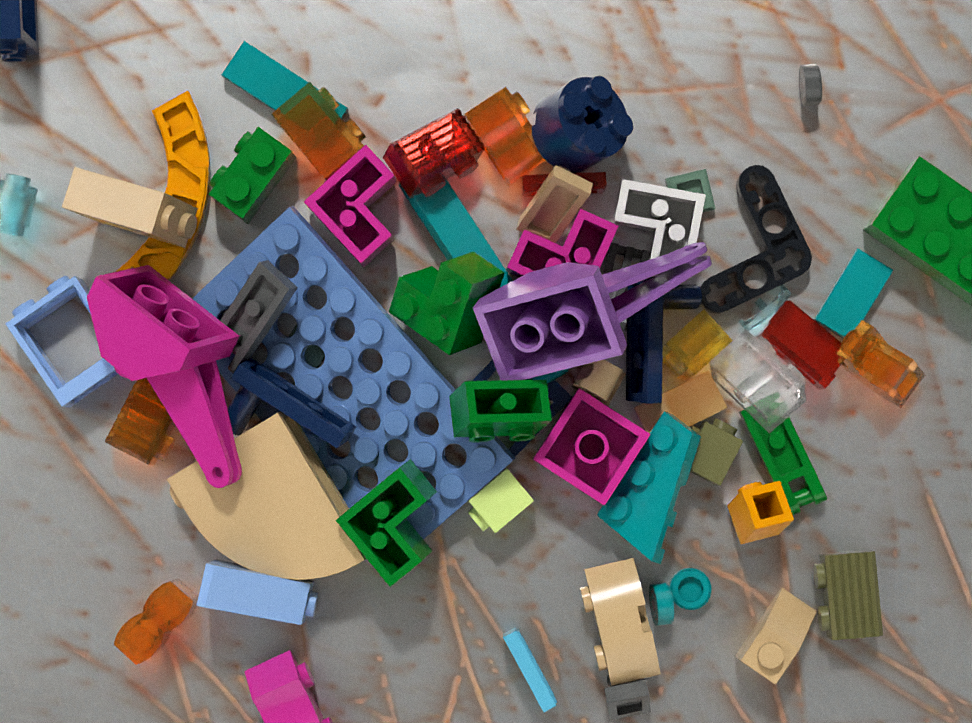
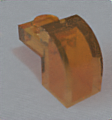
(879, 364)

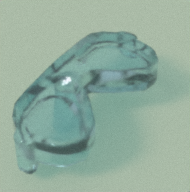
(766, 310)

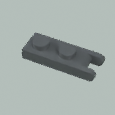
(257, 309)

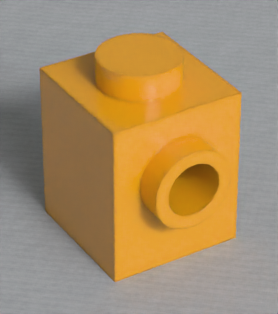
(760, 511)

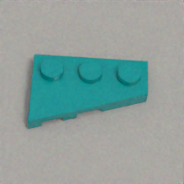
(649, 489)

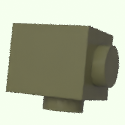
(715, 450)

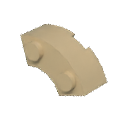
(621, 621)

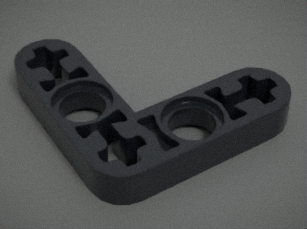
(774, 245)

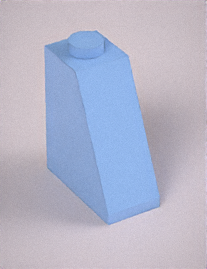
(256, 594)

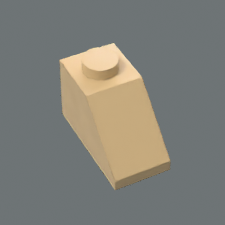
(777, 636)

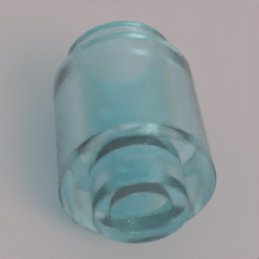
(16, 204)

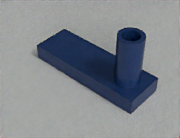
(645, 342)
(261, 384)

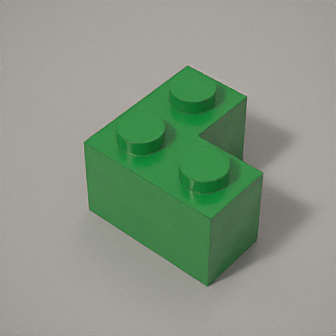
(443, 300)
(380, 524)

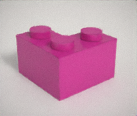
(344, 204)
(585, 244)

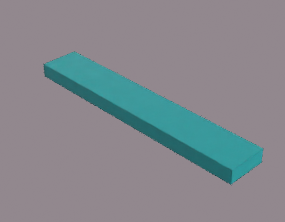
(458, 234)

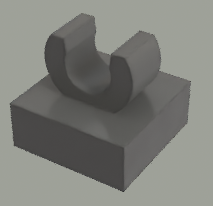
(627, 699)

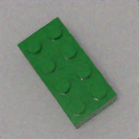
(929, 226)

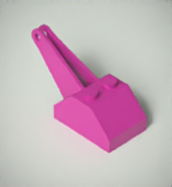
(166, 336)

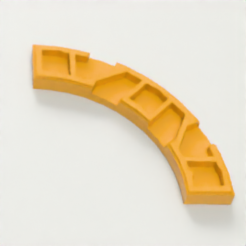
(187, 179)

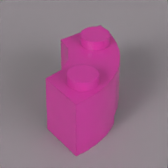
(283, 691)

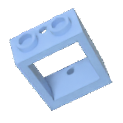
(31, 313)

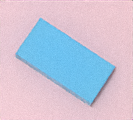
(530, 669)

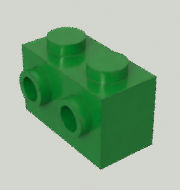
(252, 174)
(500, 409)

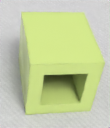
(499, 502)

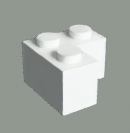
(663, 210)

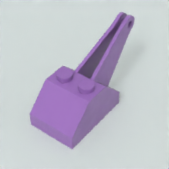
(566, 314)

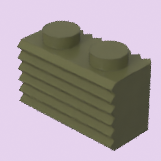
(849, 595)

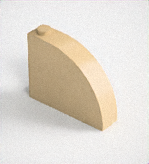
(277, 512)

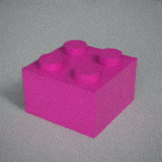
(591, 446)

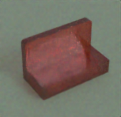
(803, 344)

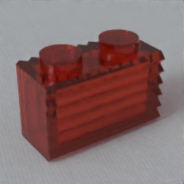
(434, 154)

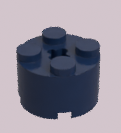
(581, 124)

